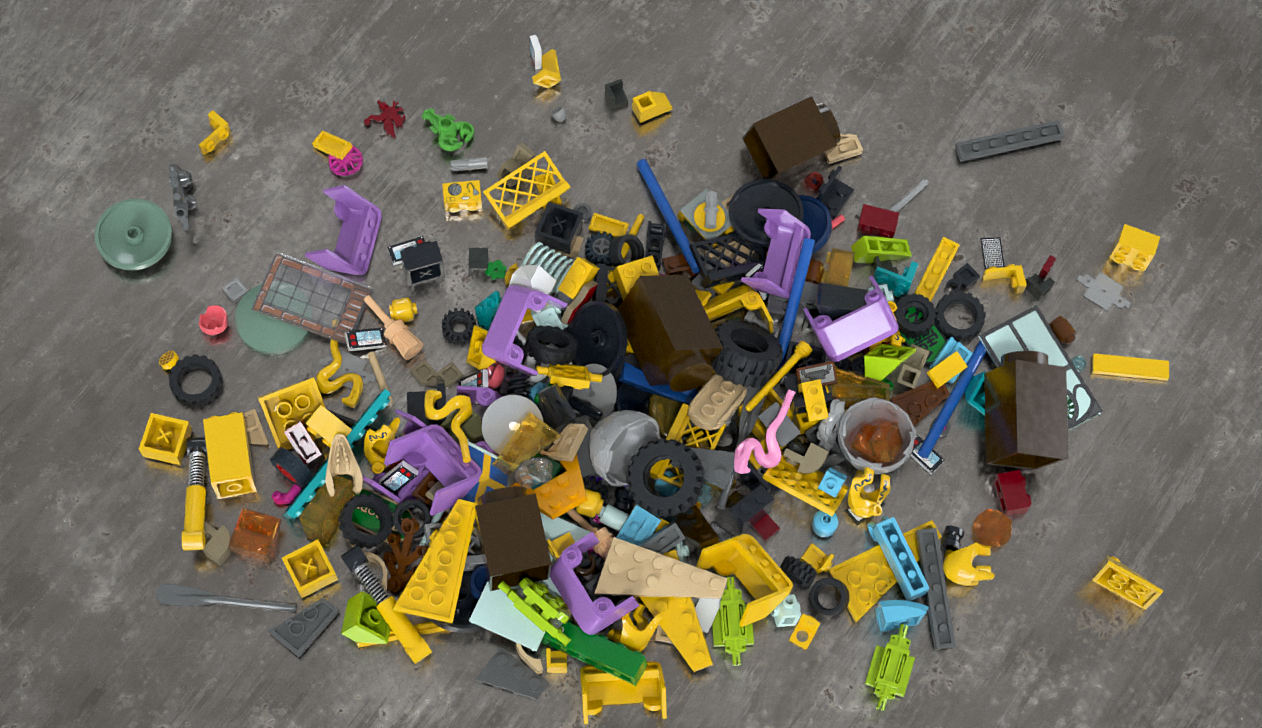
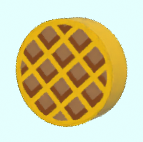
(168, 360)

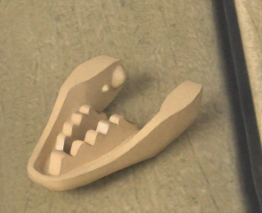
(342, 462)

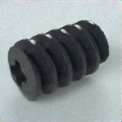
(518, 384)

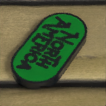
(932, 340)

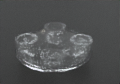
(533, 472)

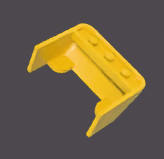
(735, 299)
(754, 569)
(605, 689)

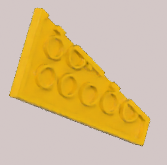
(438, 577)
(681, 625)

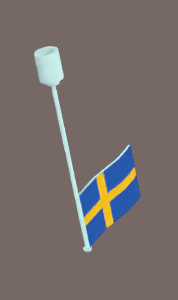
(493, 478)

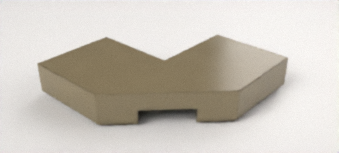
(429, 377)

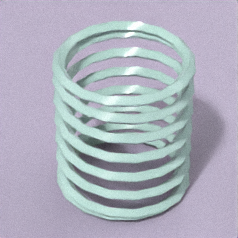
(537, 260)

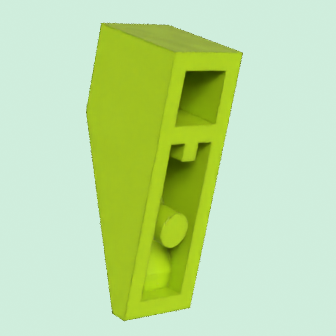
(886, 248)

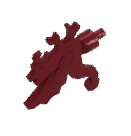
(387, 116)

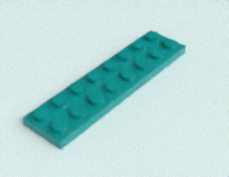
(319, 477)

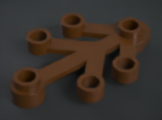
(398, 577)

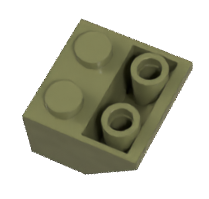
(471, 427)

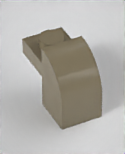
(520, 157)
(913, 367)
(811, 462)
(218, 545)

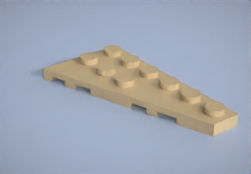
(650, 574)

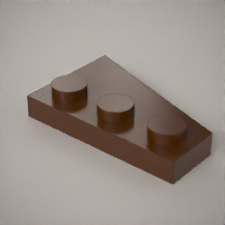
(921, 400)

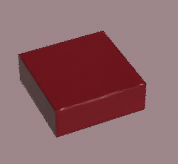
(1047, 267)
(766, 528)

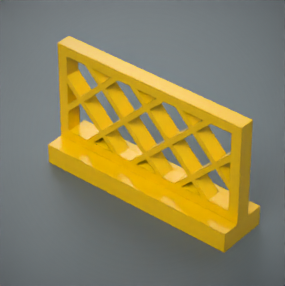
(536, 203)
(676, 432)
(809, 481)

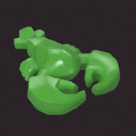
(448, 130)

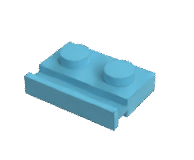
(949, 348)
(638, 526)

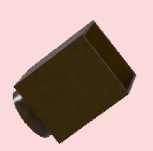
(792, 139)
(511, 537)

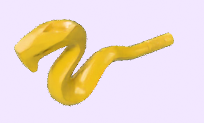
(331, 386)
(458, 402)

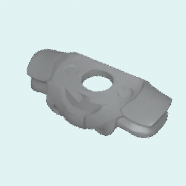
(826, 426)

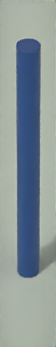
(667, 213)
(795, 297)
(952, 401)

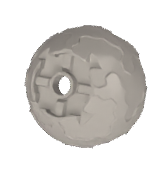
(875, 412)
(617, 440)

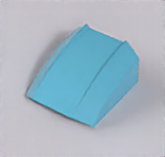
(896, 612)

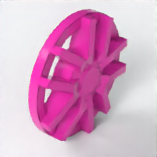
(347, 162)

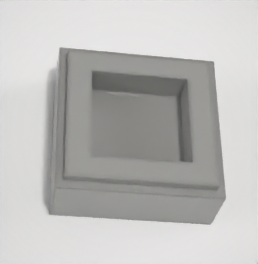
(235, 290)

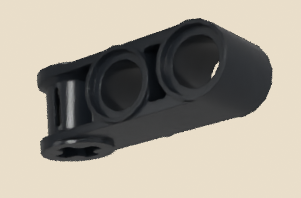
(655, 236)

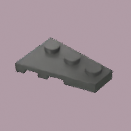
(716, 464)
(302, 629)
(512, 675)

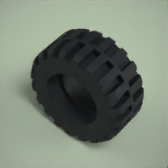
(748, 354)
(640, 469)

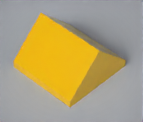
(475, 355)

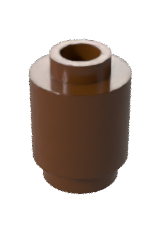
(815, 272)
(1063, 330)

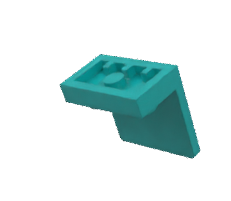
(896, 283)

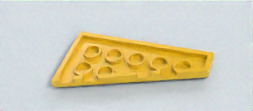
(870, 575)

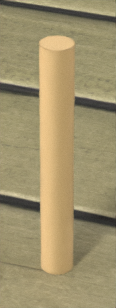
(378, 374)

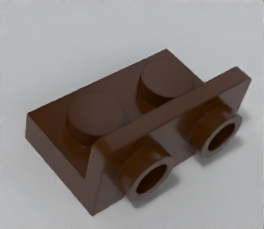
(677, 266)

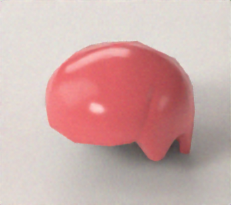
(214, 320)
(495, 375)

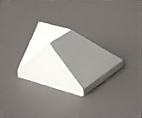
(534, 278)

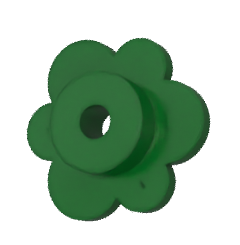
(492, 267)

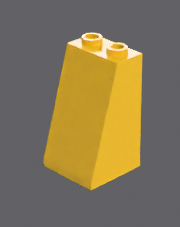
(229, 455)

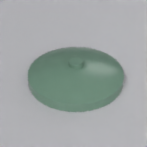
(133, 234)
(264, 332)

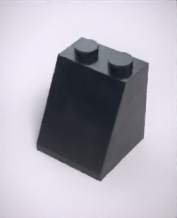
(839, 300)
(746, 507)

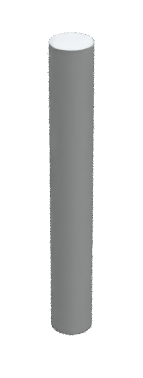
(912, 193)

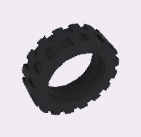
(966, 300)
(547, 354)
(189, 363)
(379, 508)

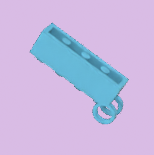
(899, 557)

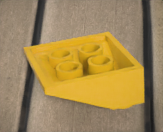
(288, 406)
(1126, 582)

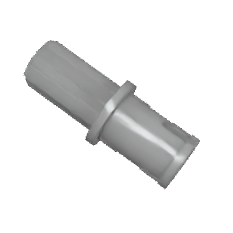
(469, 164)
(711, 210)

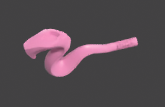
(773, 455)

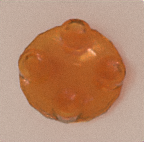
(992, 528)

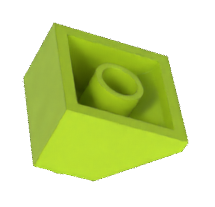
(885, 359)
(363, 621)

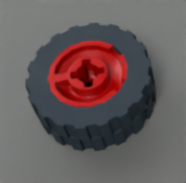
(291, 467)

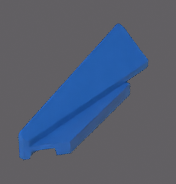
(636, 378)

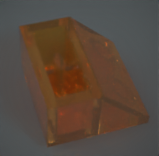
(878, 442)
(255, 535)

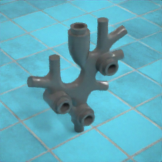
(179, 179)

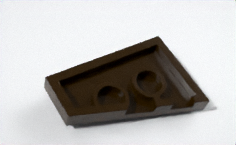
(695, 528)

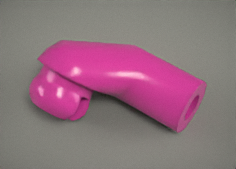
(286, 498)

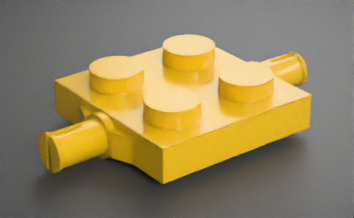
(569, 375)

